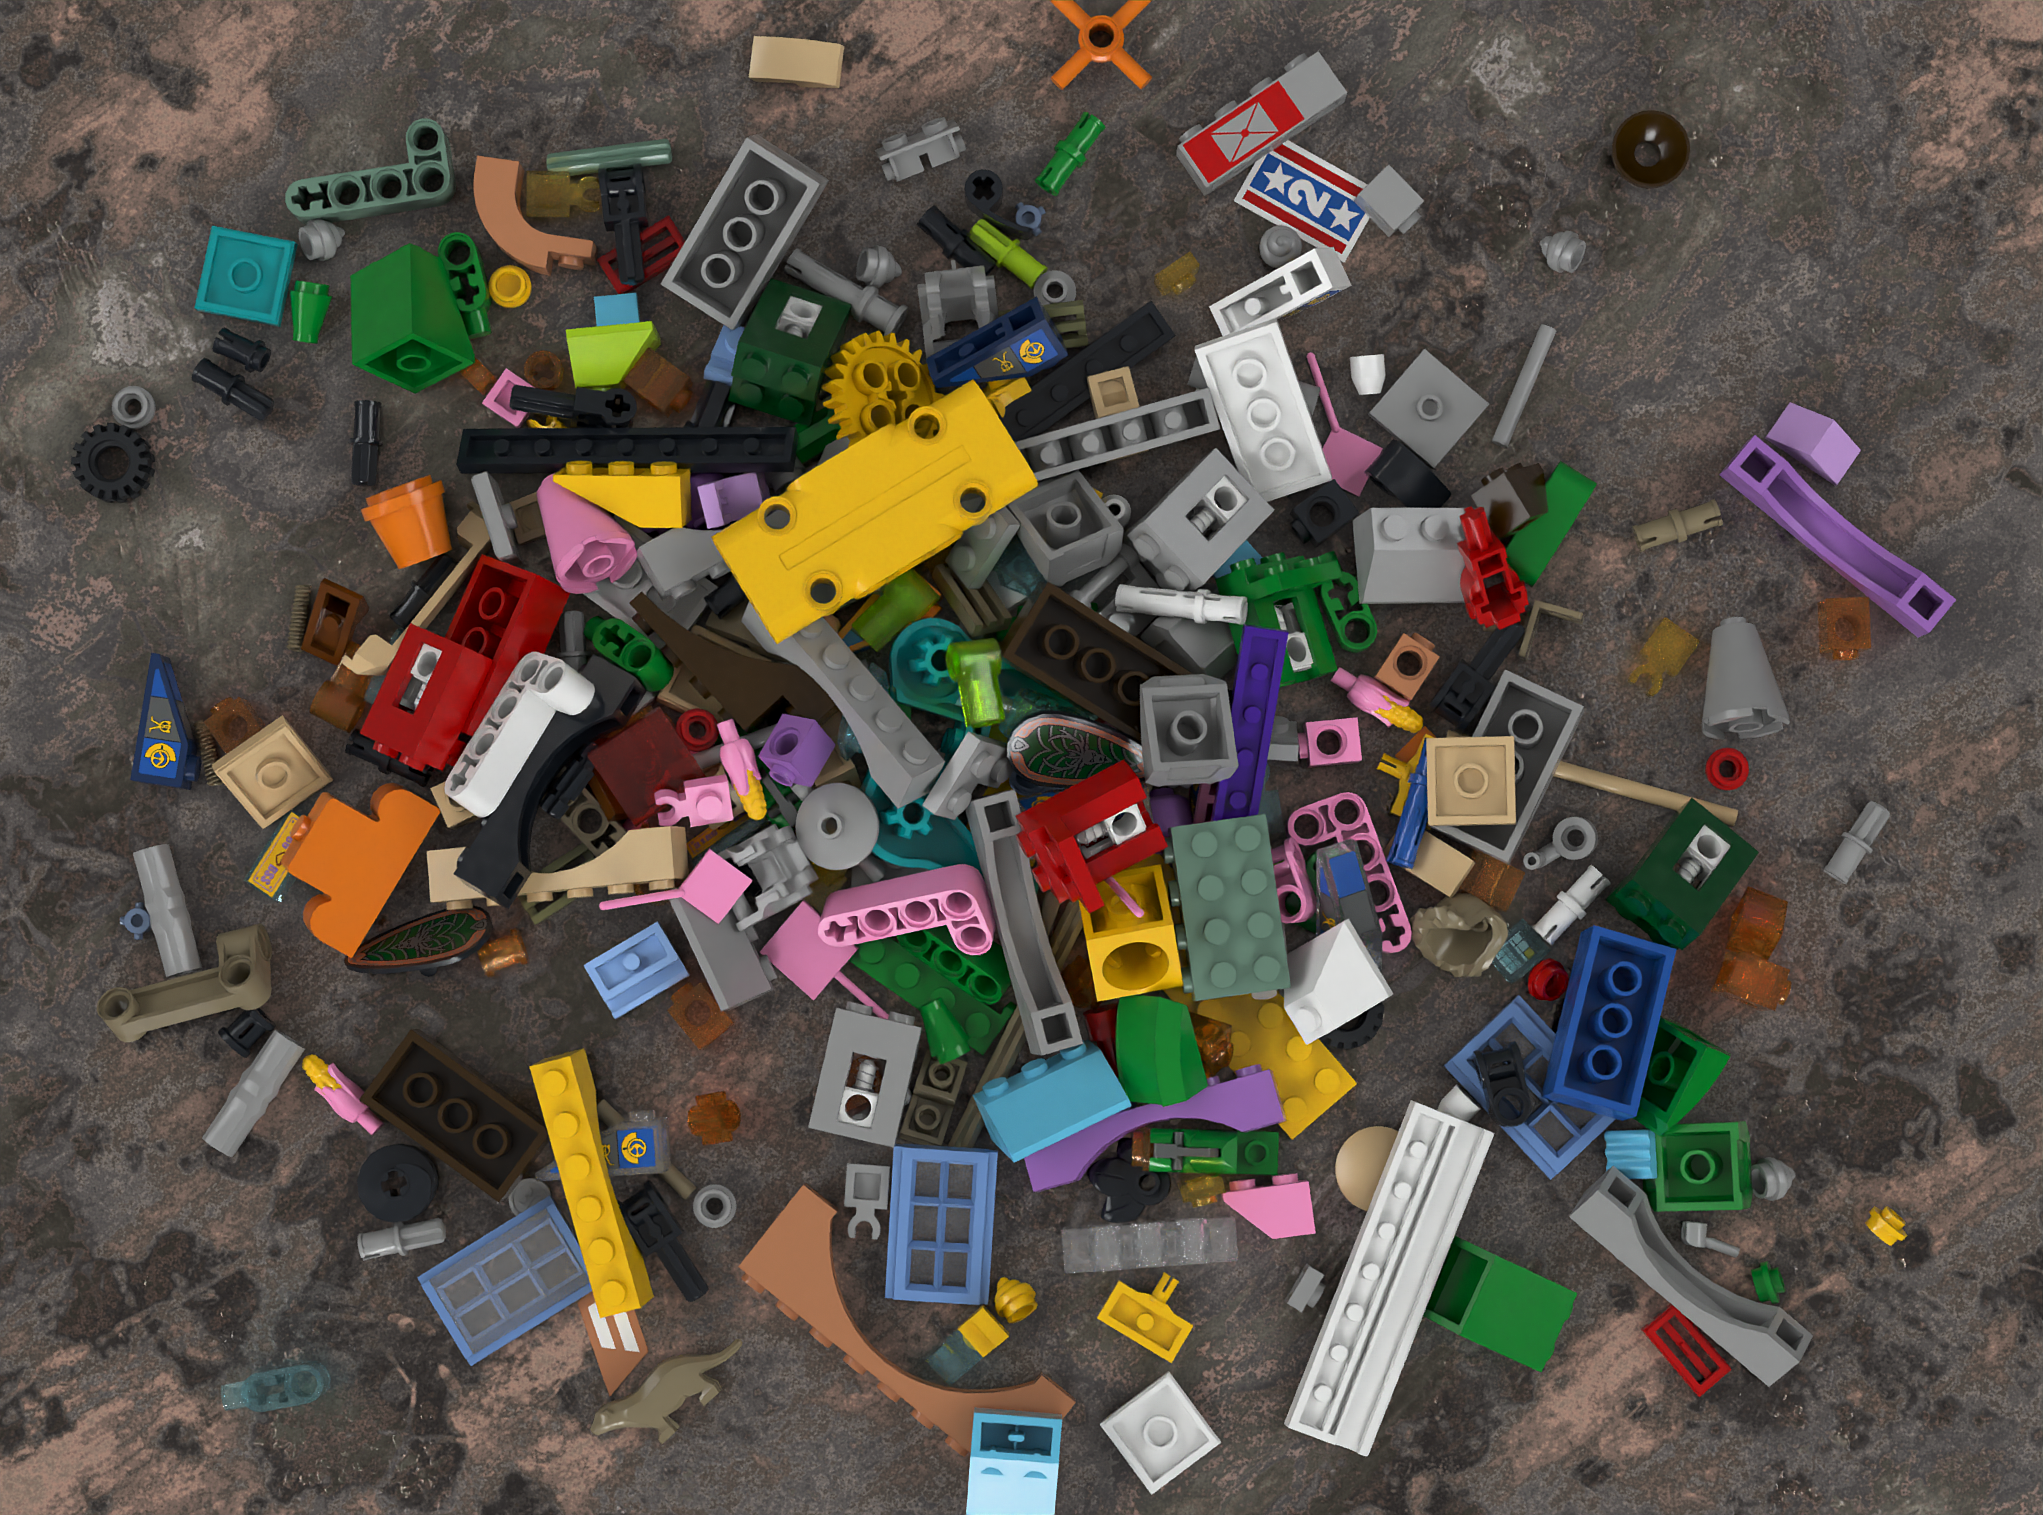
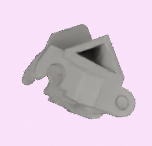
(955, 297)
(779, 869)

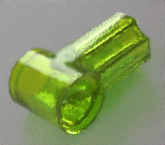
(902, 602)
(976, 670)

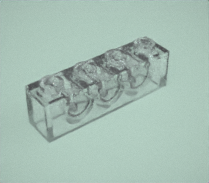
(1149, 1244)

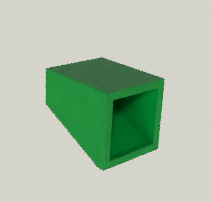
(1499, 1304)

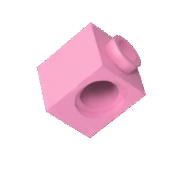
(1347, 733)

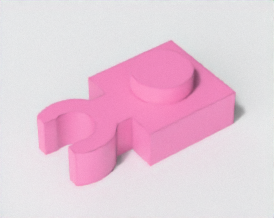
(704, 802)

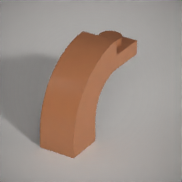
(498, 204)

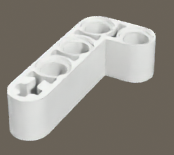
(513, 728)

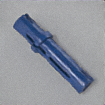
(1413, 818)

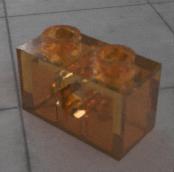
(1752, 981)

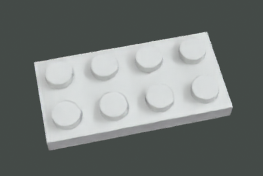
(1263, 410)

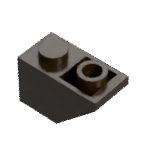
(1512, 498)

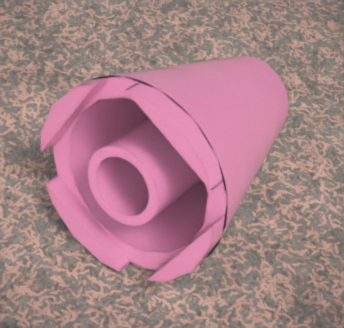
(582, 539)

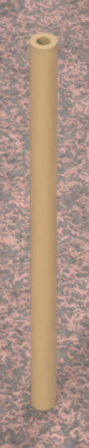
(1632, 789)

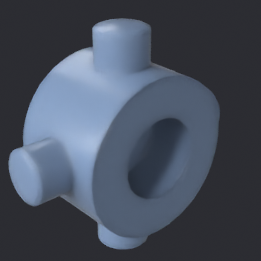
(1029, 217)
(137, 921)

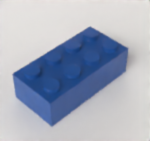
(1608, 1023)

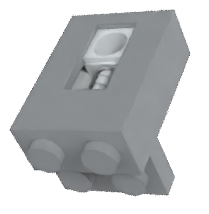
(1175, 546)
(887, 1039)

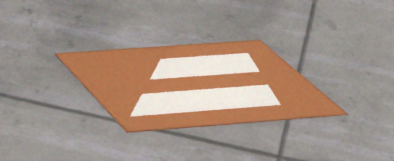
(615, 1341)

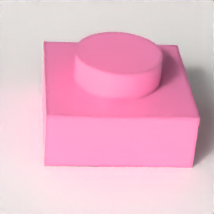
(499, 398)

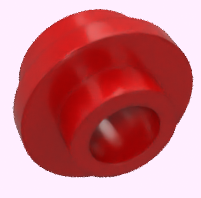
(700, 717)
(1739, 764)
(1547, 980)

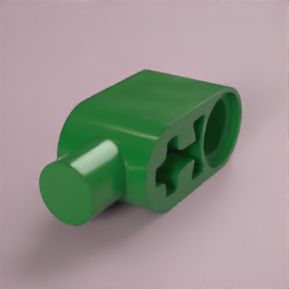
(475, 314)
(1334, 606)
(638, 657)

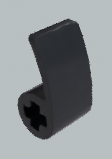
(986, 208)
(1407, 478)

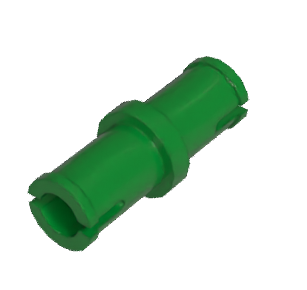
(1070, 153)

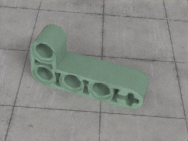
(372, 181)

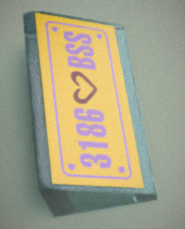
(724, 836)
(267, 872)

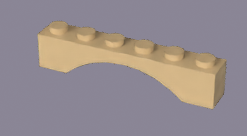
(639, 857)

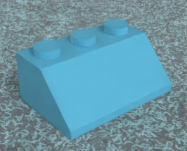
(1050, 1100)

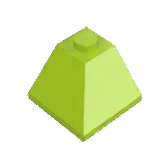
(608, 353)

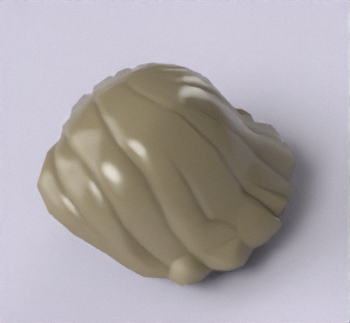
(1459, 934)

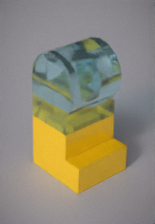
(967, 1345)

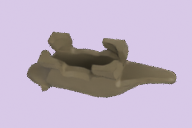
(664, 1393)

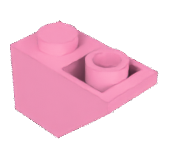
(1275, 1208)

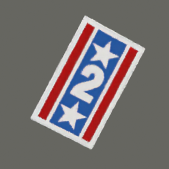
(1306, 195)

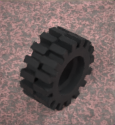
(95, 444)

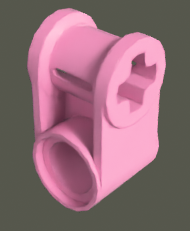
(1293, 877)

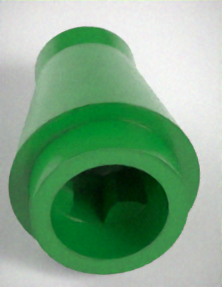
(309, 310)
(944, 1033)

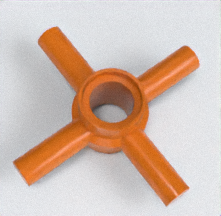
(1088, 52)

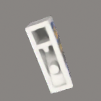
(1283, 291)

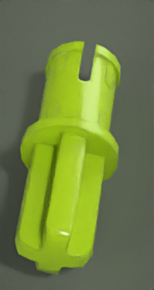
(1007, 252)

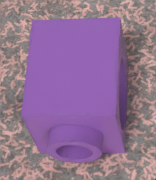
(796, 751)

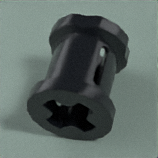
(242, 1043)

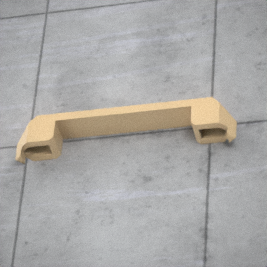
(375, 653)

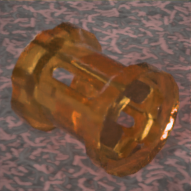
(503, 952)

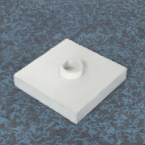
(1160, 1432)

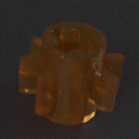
(1080, 983)
(714, 1118)

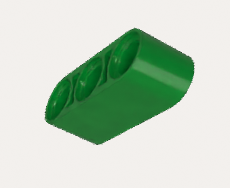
(1536, 544)
(980, 976)

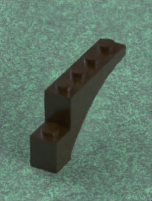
(741, 684)

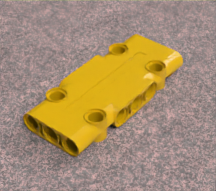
(875, 511)

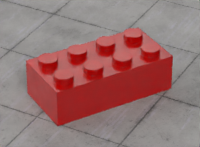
(504, 618)

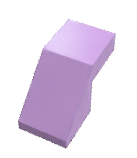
(732, 497)

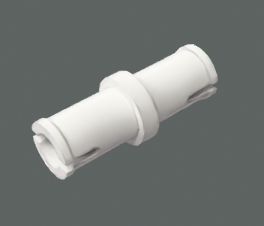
(1571, 905)

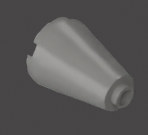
(1741, 685)

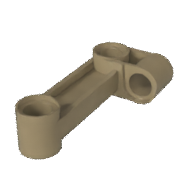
(239, 981)

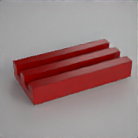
(657, 267)
(1661, 1320)

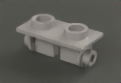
(934, 140)

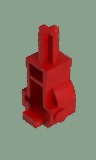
(1482, 558)

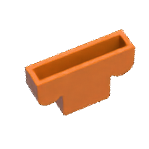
(355, 859)

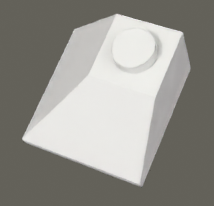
(1331, 982)

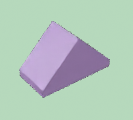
(1814, 442)

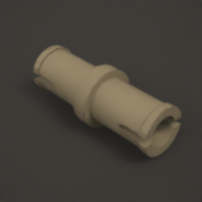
(1677, 525)

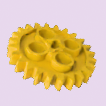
(878, 385)

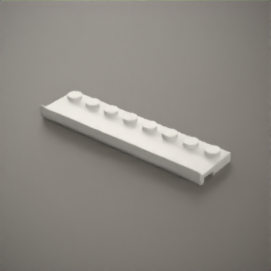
(1389, 1278)

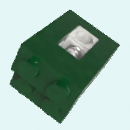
(787, 351)
(1664, 900)

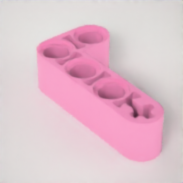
(1377, 868)
(910, 904)

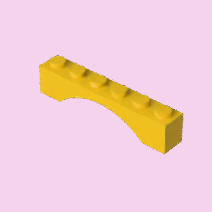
(572, 1123)

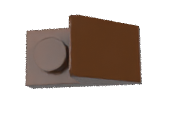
(333, 621)

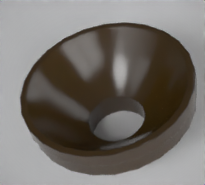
(1663, 133)

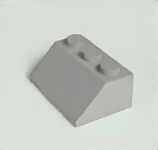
(1409, 555)
(726, 956)

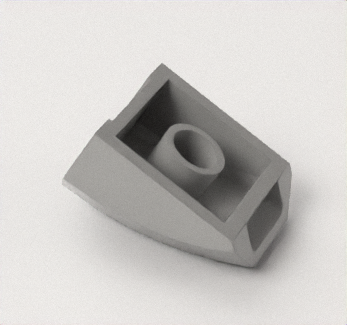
(1066, 528)
(1194, 646)
(1186, 730)

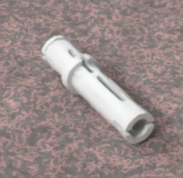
(1198, 605)

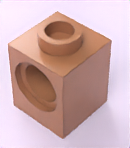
(1393, 679)

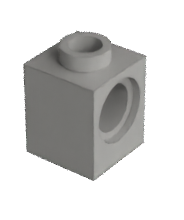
(1390, 202)

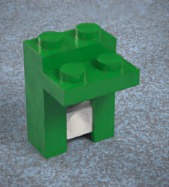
(1284, 598)

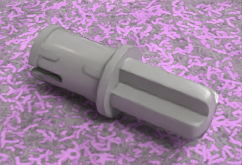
(573, 639)
(1857, 842)
(401, 1238)

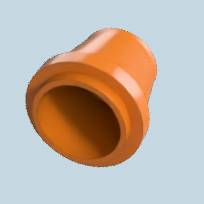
(410, 520)

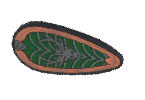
(1068, 748)
(424, 943)

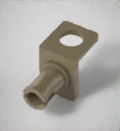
(1532, 619)

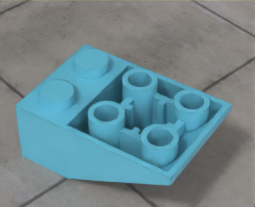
(1013, 1462)

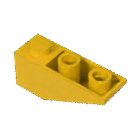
(639, 495)

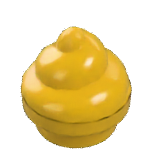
(1014, 1299)

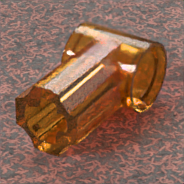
(342, 697)

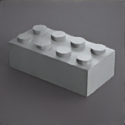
(744, 231)
(1541, 733)

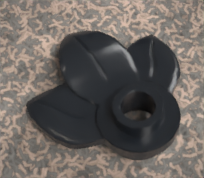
(1124, 1185)

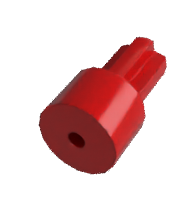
(1101, 1028)

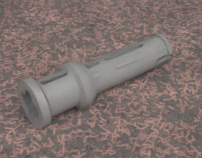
(865, 302)

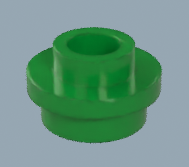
(1768, 1283)

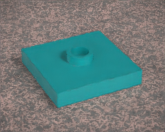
(246, 276)

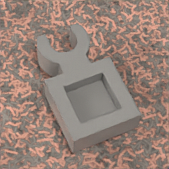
(866, 1190)

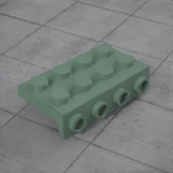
(1227, 908)

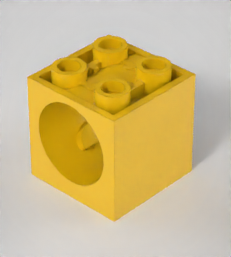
(1129, 951)

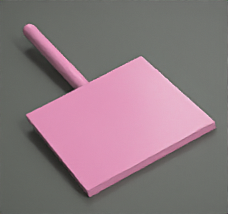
(809, 960)

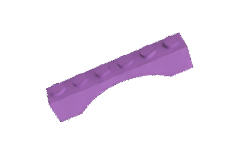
(1794, 505)
(1241, 1103)

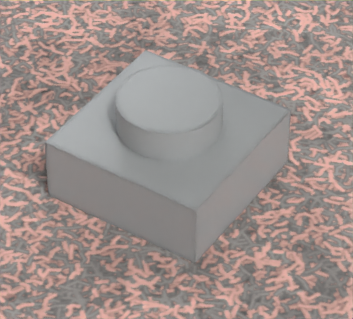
(1306, 1289)

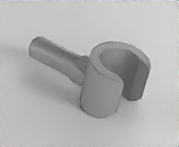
(1695, 1235)

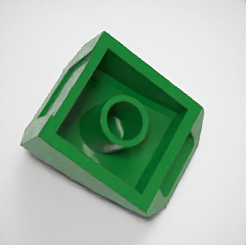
(1157, 1051)
(1678, 1075)
(1702, 1168)

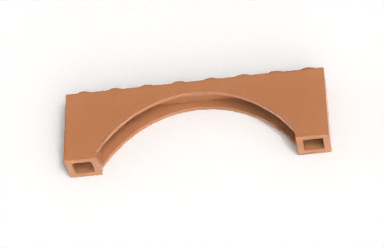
(798, 1269)

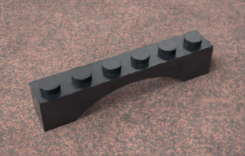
(500, 855)

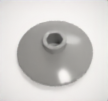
(855, 832)

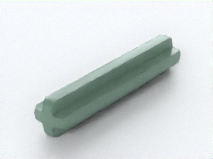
(611, 157)

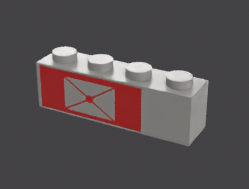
(1261, 122)

